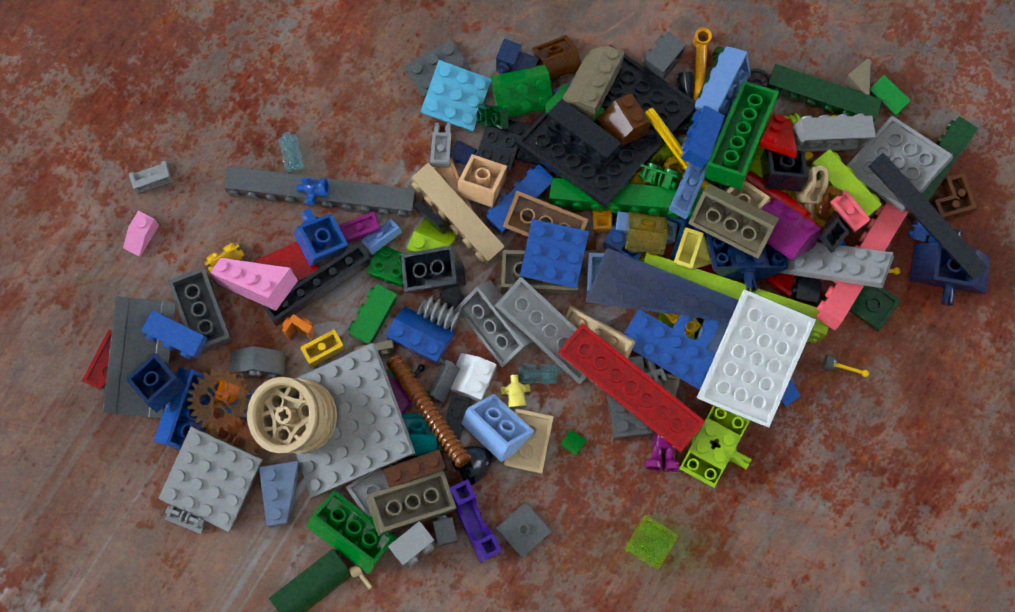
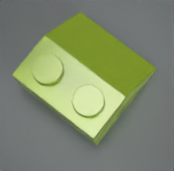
(429, 237)

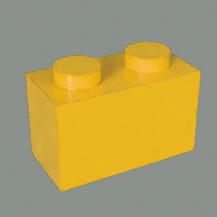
(322, 348)

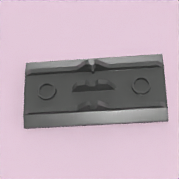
(129, 351)

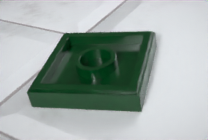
(874, 306)

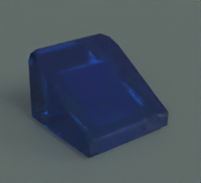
(461, 152)

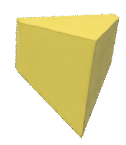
(692, 250)

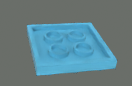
(455, 95)

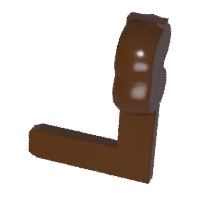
(823, 206)

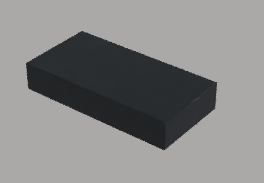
(430, 217)

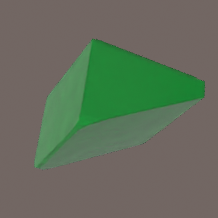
(573, 442)

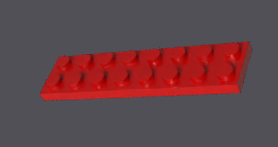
(631, 387)

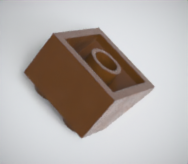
(558, 56)
(625, 120)

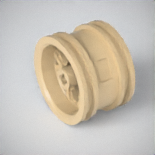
(306, 429)

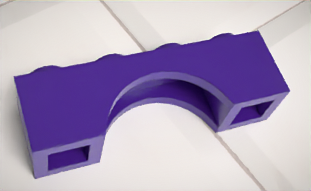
(479, 535)

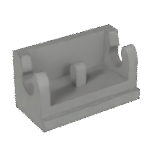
(151, 178)

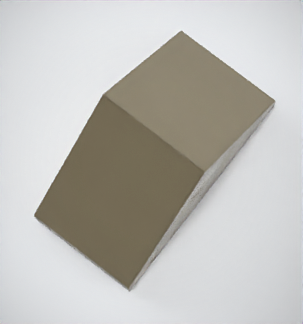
(860, 78)

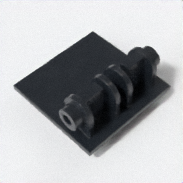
(499, 146)

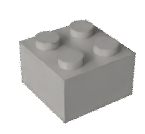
(412, 545)

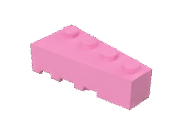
(255, 281)

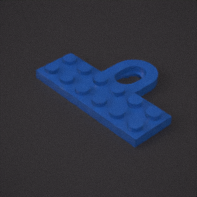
(671, 346)

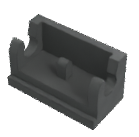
(443, 381)

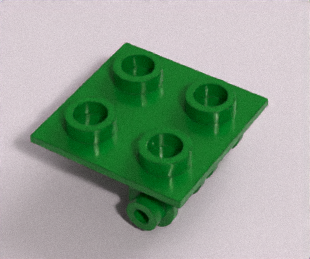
(655, 173)
(387, 265)

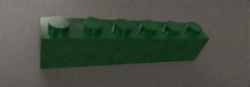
(821, 93)
(954, 142)

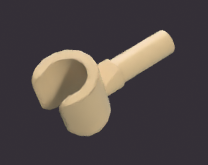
(357, 571)

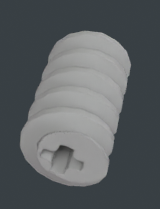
(439, 312)

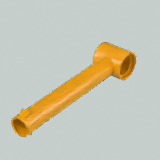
(701, 59)

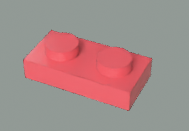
(850, 211)

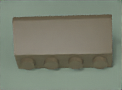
(594, 80)
(733, 220)

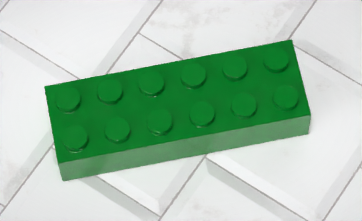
(741, 135)

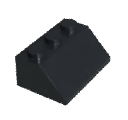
(432, 270)

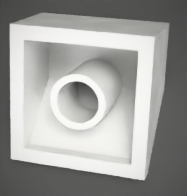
(473, 376)

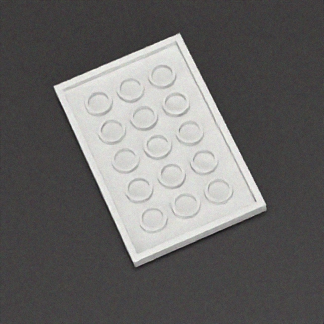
(756, 358)

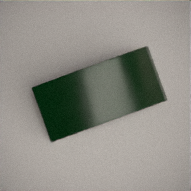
(492, 115)

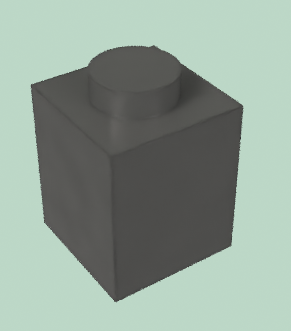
(445, 530)

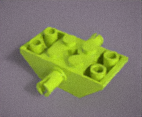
(709, 463)

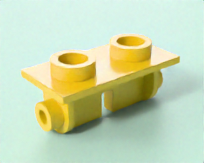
(229, 252)

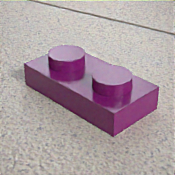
(360, 227)

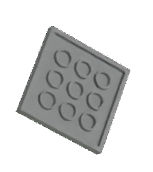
(908, 150)
(210, 478)

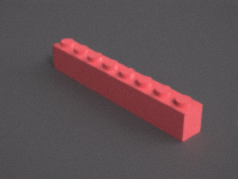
(844, 294)

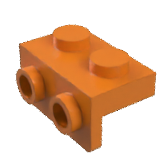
(295, 324)

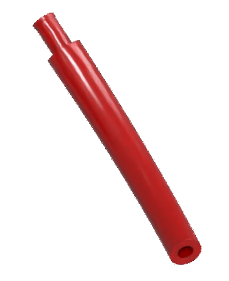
(777, 194)

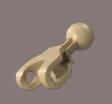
(813, 189)

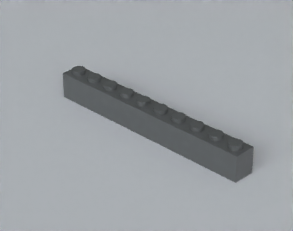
(342, 193)

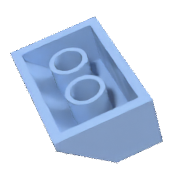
(496, 427)

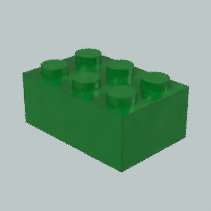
(522, 90)

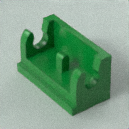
(890, 95)

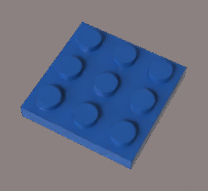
(554, 253)

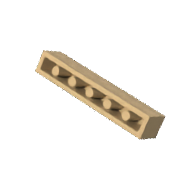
(457, 213)

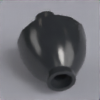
(477, 466)

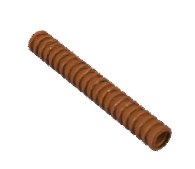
(428, 410)

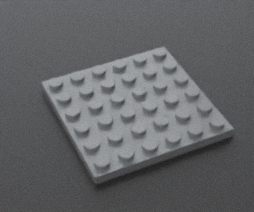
(367, 426)

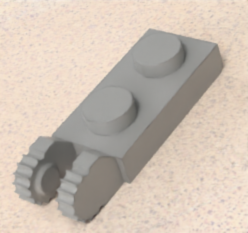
(441, 147)

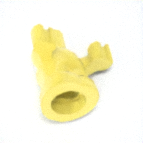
(515, 392)

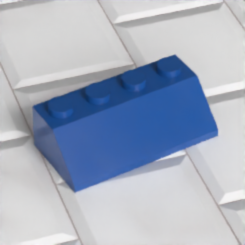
(176, 415)

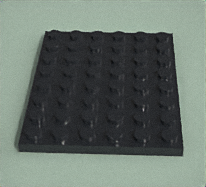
(579, 168)

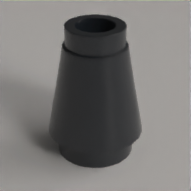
(686, 83)

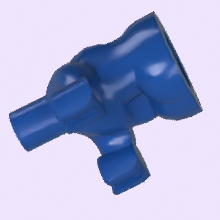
(314, 188)

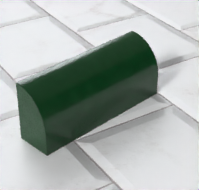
(312, 584)

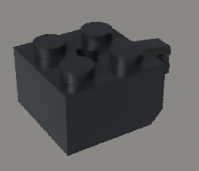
(784, 171)

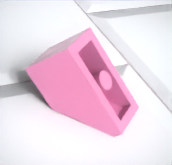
(140, 233)

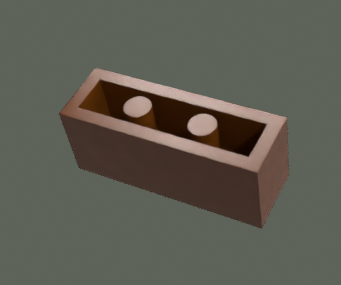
(415, 468)

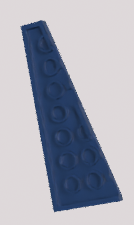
(639, 285)

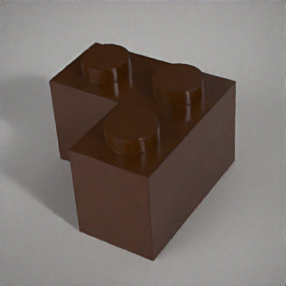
(957, 199)

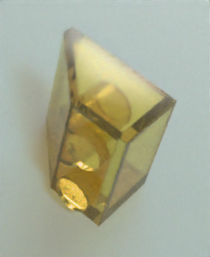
(646, 233)

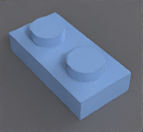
(377, 240)

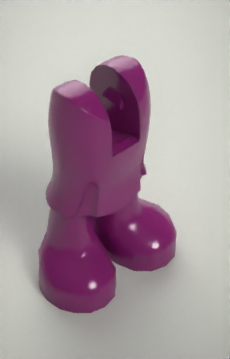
(655, 461)

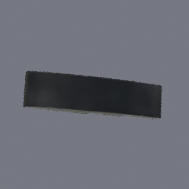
(834, 231)

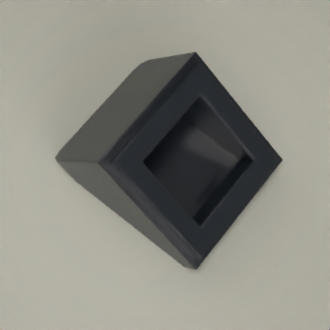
(452, 296)

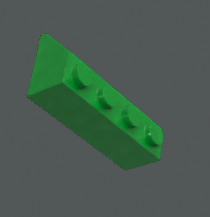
(350, 531)

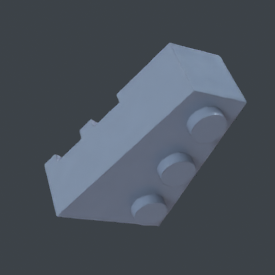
(278, 491)

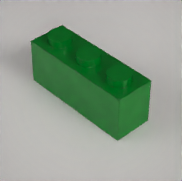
(372, 314)

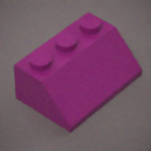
(793, 232)

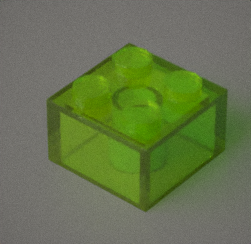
(651, 542)

